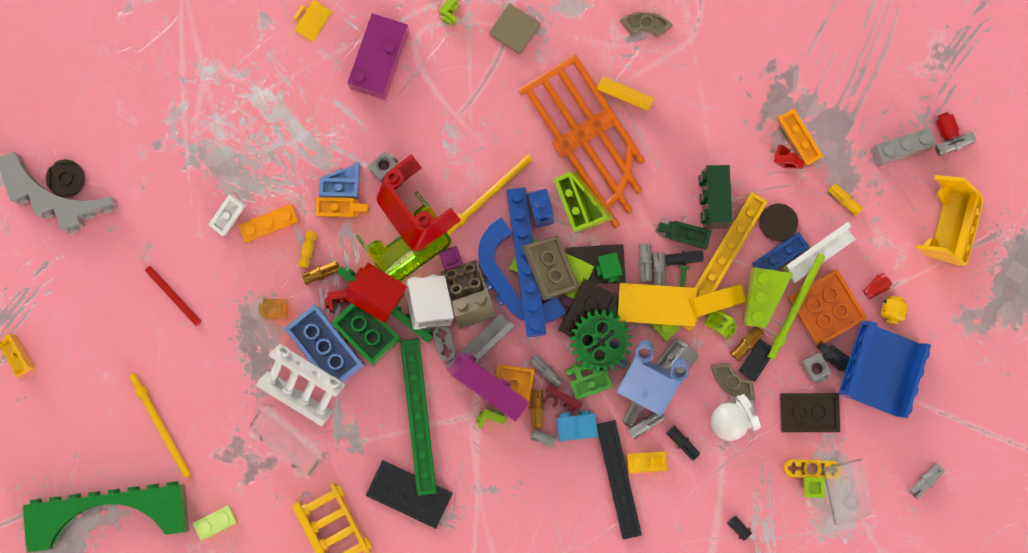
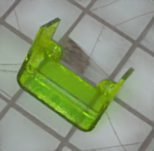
(397, 258)

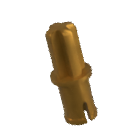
(320, 272)
(747, 343)
(537, 408)

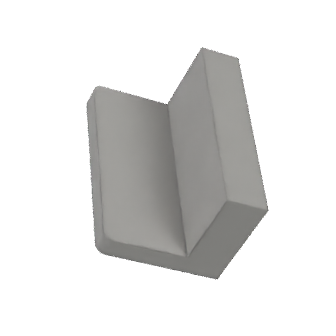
(677, 350)

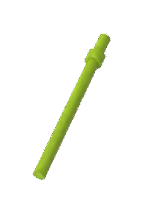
(780, 340)

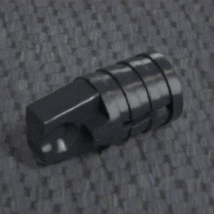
(834, 356)

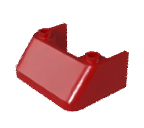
(417, 230)

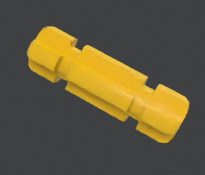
(307, 249)

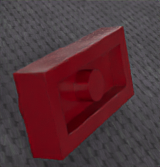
(570, 403)

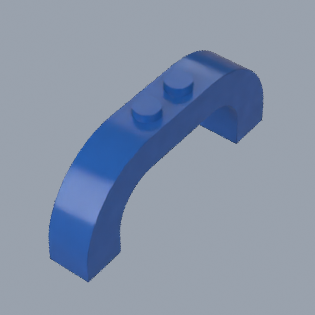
(495, 279)

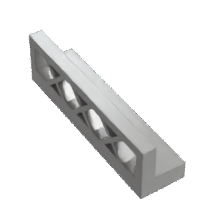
(487, 338)

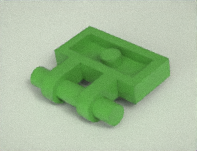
(589, 384)

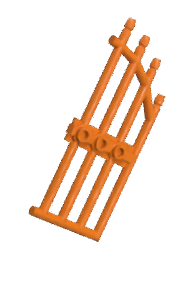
(586, 131)

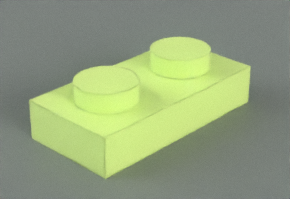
(215, 522)

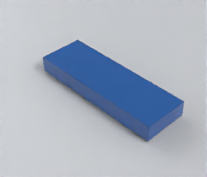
(783, 253)

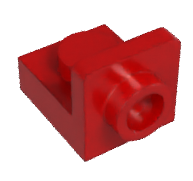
(786, 159)
(338, 296)

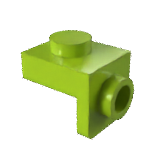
(496, 416)

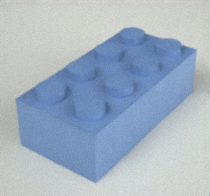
(324, 344)

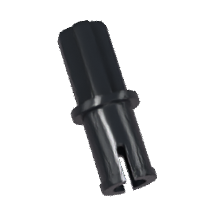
(684, 258)
(683, 443)

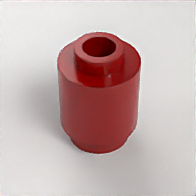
(947, 126)

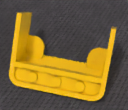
(957, 221)

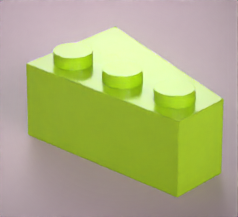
(580, 203)
(764, 295)

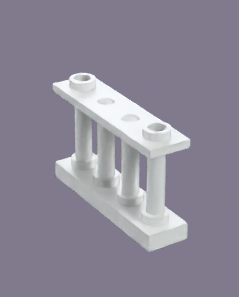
(293, 397)

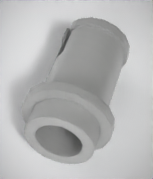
(543, 438)

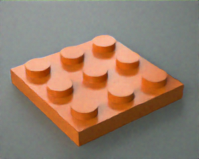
(829, 308)

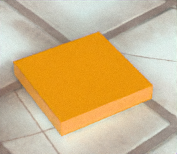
(519, 377)

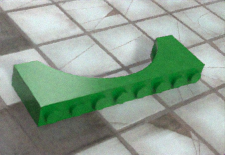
(47, 519)

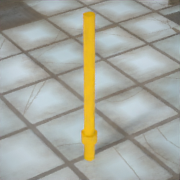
(491, 192)
(142, 392)

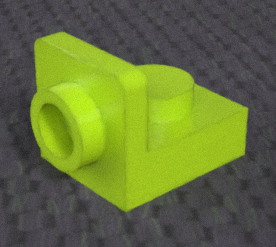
(445, 11)
(721, 324)

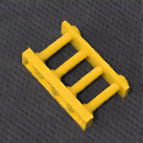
(311, 528)

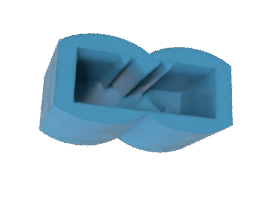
(576, 427)

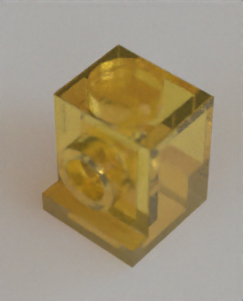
(280, 312)

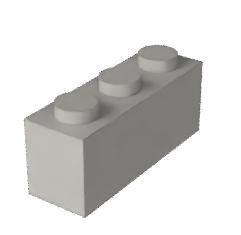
(903, 147)

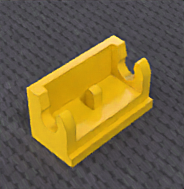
(16, 355)

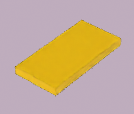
(656, 304)

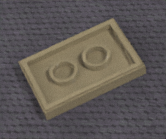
(550, 267)

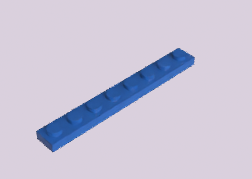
(529, 289)

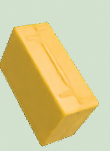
(312, 21)

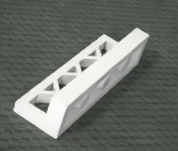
(828, 247)

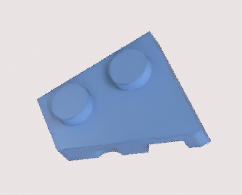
(341, 183)

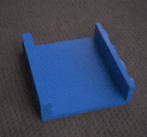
(884, 370)

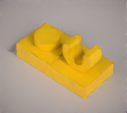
(647, 462)

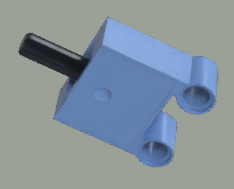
(649, 384)

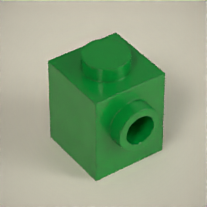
(609, 267)

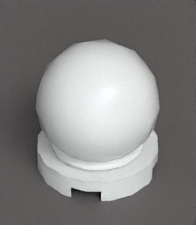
(732, 420)

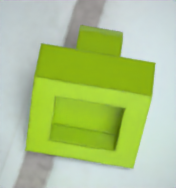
(814, 487)

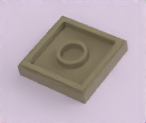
(514, 28)

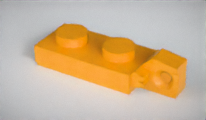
(339, 207)

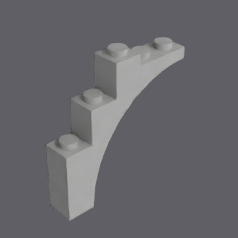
(69, 212)

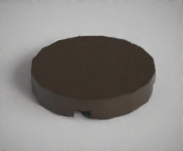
(65, 178)
(778, 222)

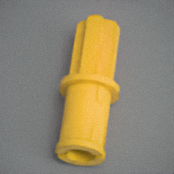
(845, 199)

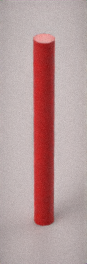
(173, 296)

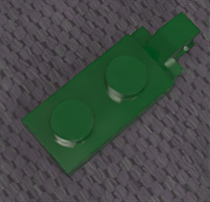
(685, 233)

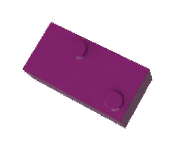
(378, 56)
(488, 386)

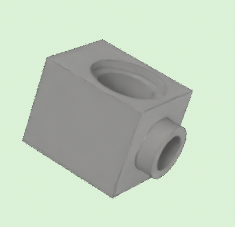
(374, 167)
(807, 364)

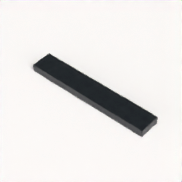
(618, 480)

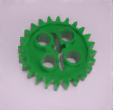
(611, 354)

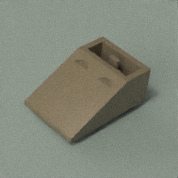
(468, 294)

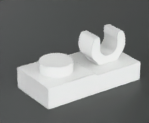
(227, 215)

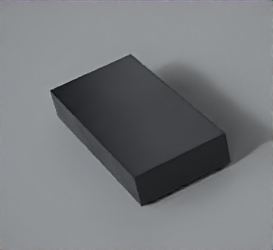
(756, 361)

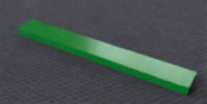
(418, 417)

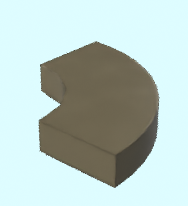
(646, 22)
(731, 382)

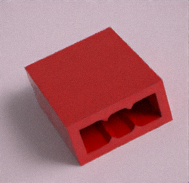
(375, 292)

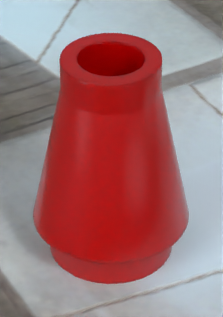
(877, 286)

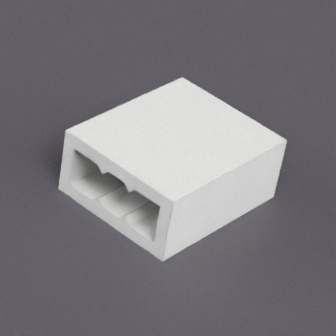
(429, 302)

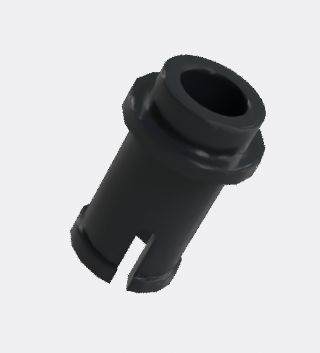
(739, 528)

